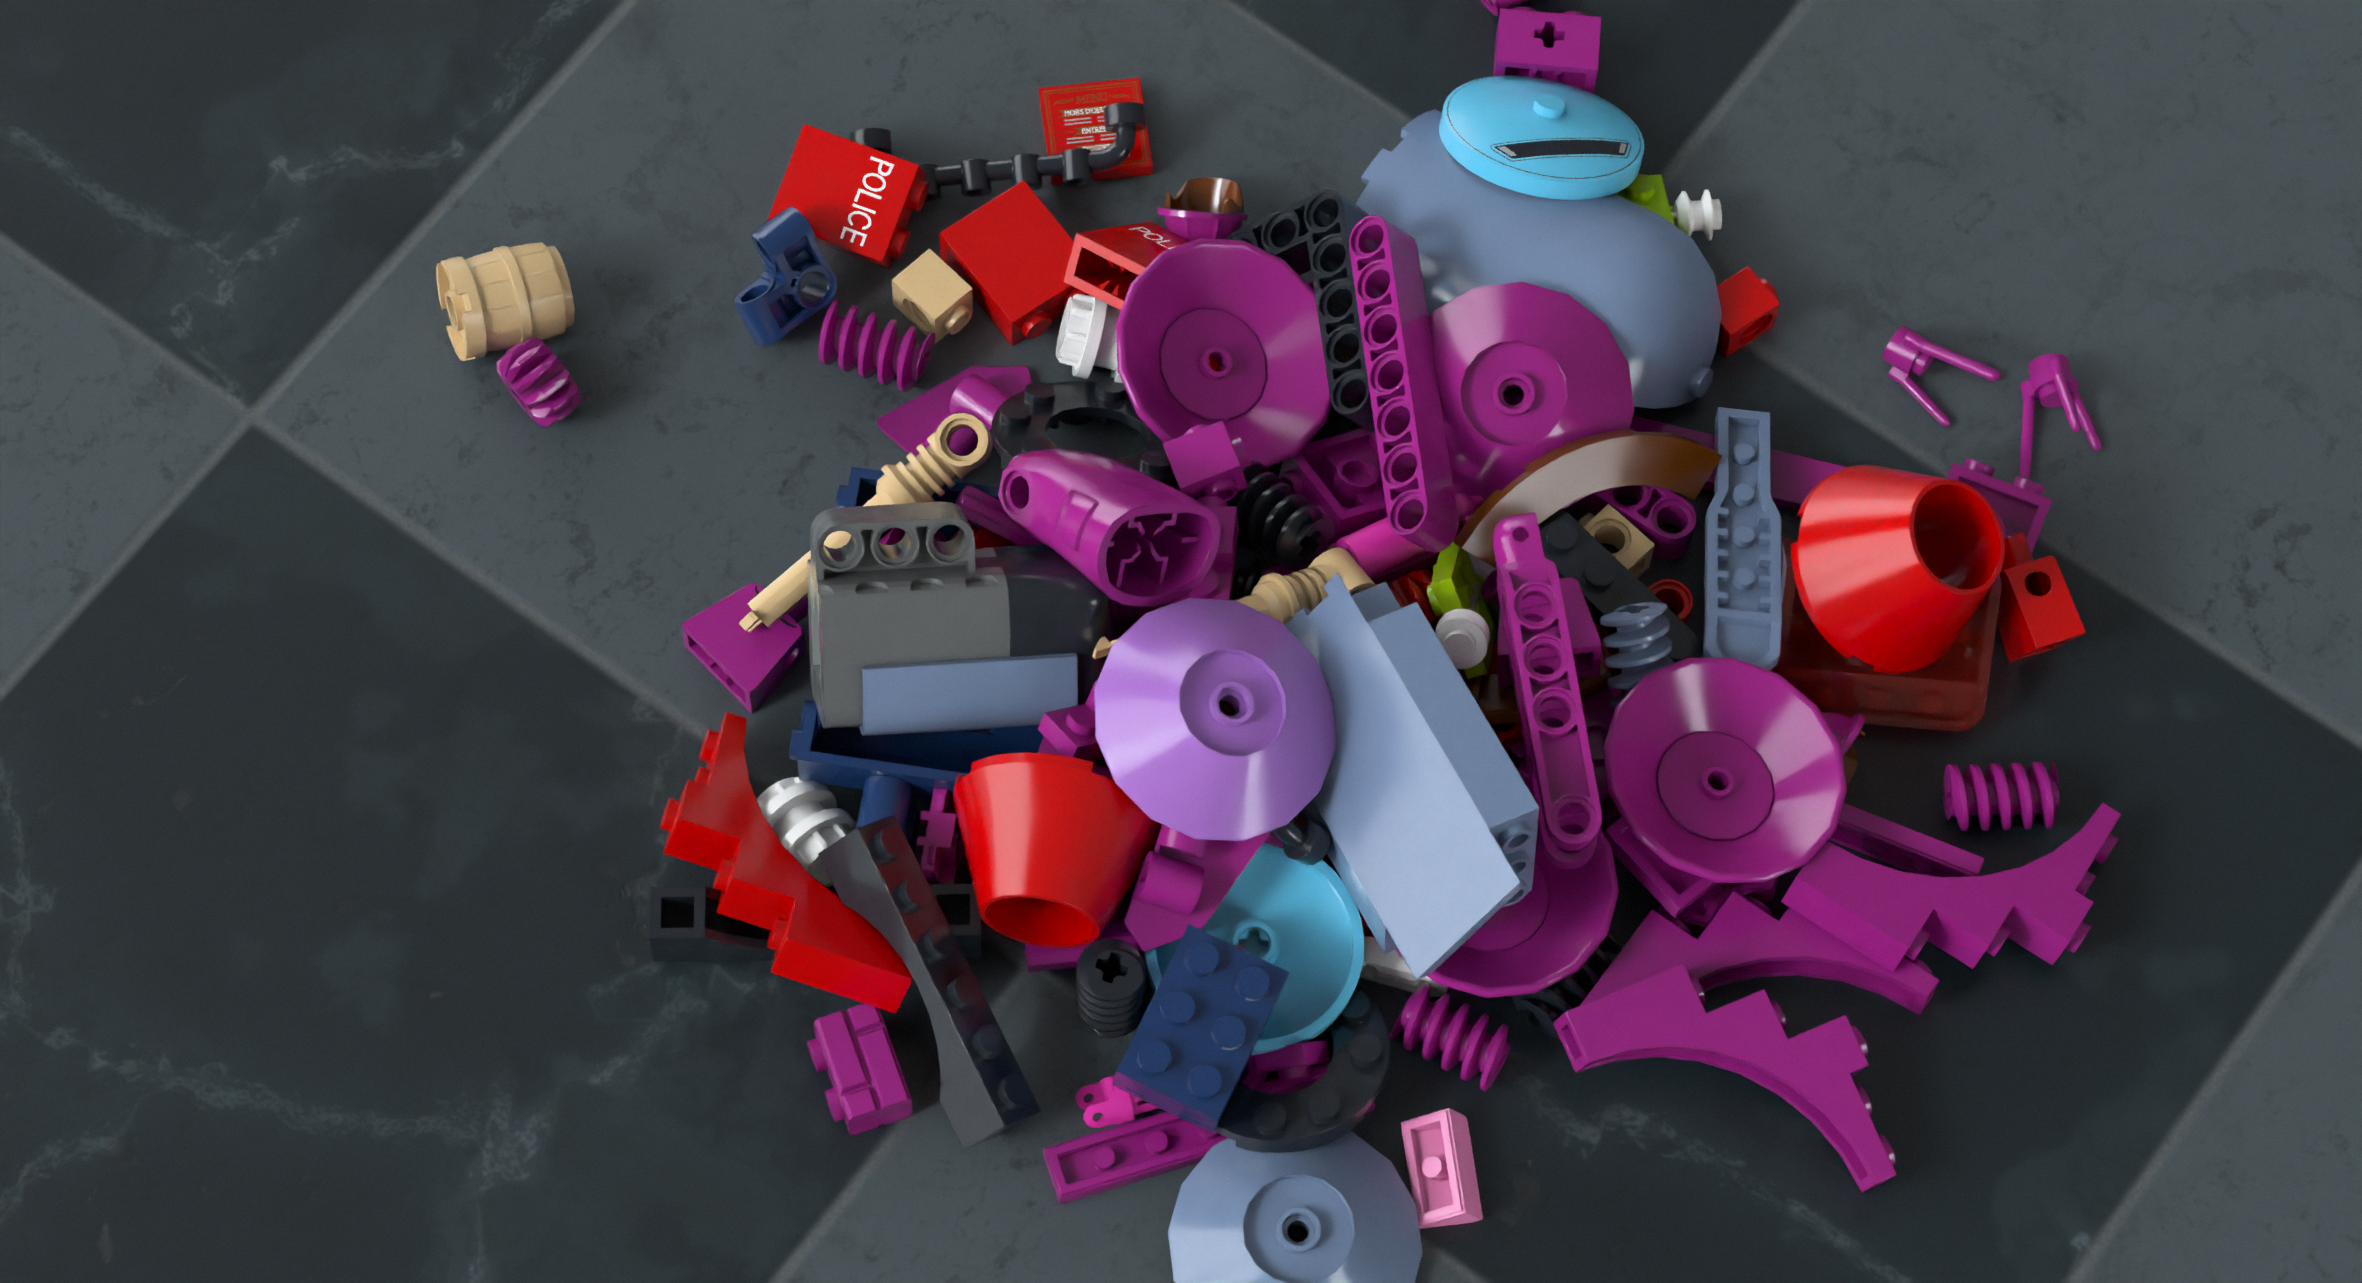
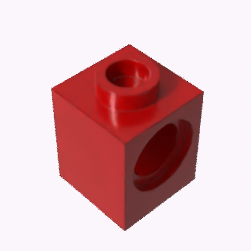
(1747, 309)

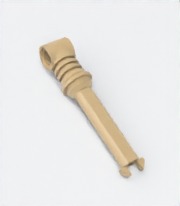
(898, 485)
(1285, 595)

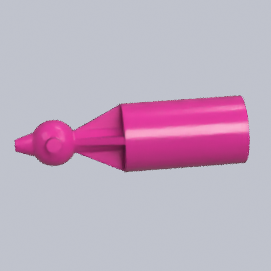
(1380, 548)

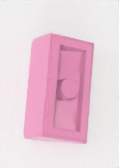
(1442, 1169)

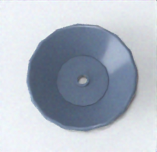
(1243, 1201)

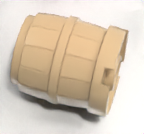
(504, 298)

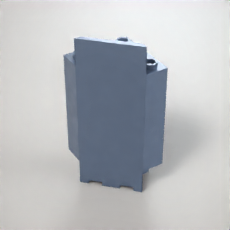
(1419, 789)

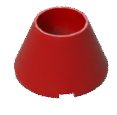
(1894, 563)
(1049, 846)

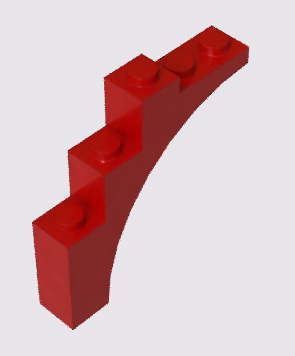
(764, 885)

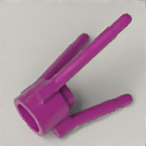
(1914, 353)
(2054, 387)

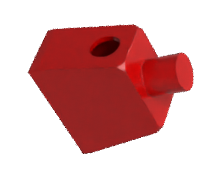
(2034, 603)

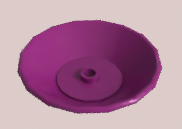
(1249, 317)
(1531, 341)
(1750, 736)
(1543, 933)

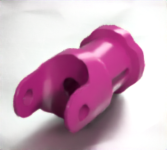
(1113, 1103)

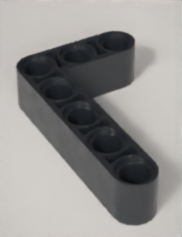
(1316, 239)

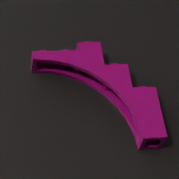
(1897, 911)
(1751, 943)
(1809, 1071)

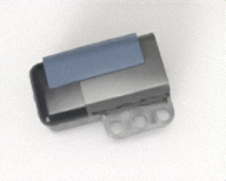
(943, 629)

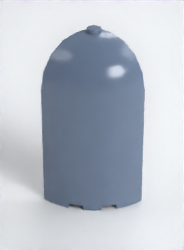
(1601, 251)

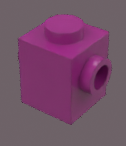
(1208, 462)

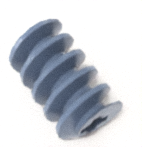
(1639, 642)

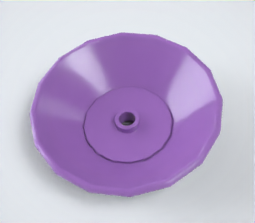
(1178, 749)

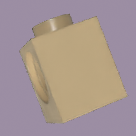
(933, 296)
(1612, 528)

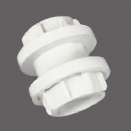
(1088, 336)
(805, 821)

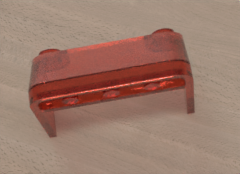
(1935, 697)

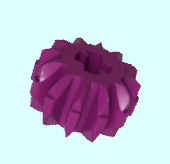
(538, 382)

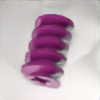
(873, 348)
(2001, 794)
(1452, 1035)

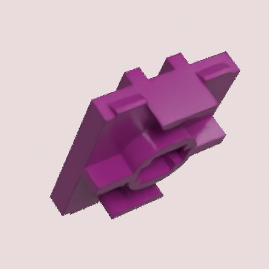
(943, 847)

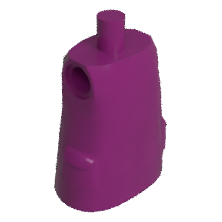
(1112, 523)

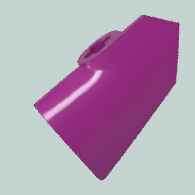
(972, 391)
(1184, 884)

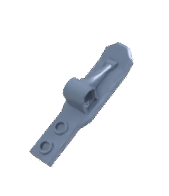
(1743, 545)

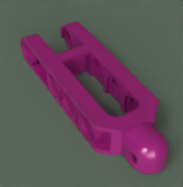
(1555, 757)

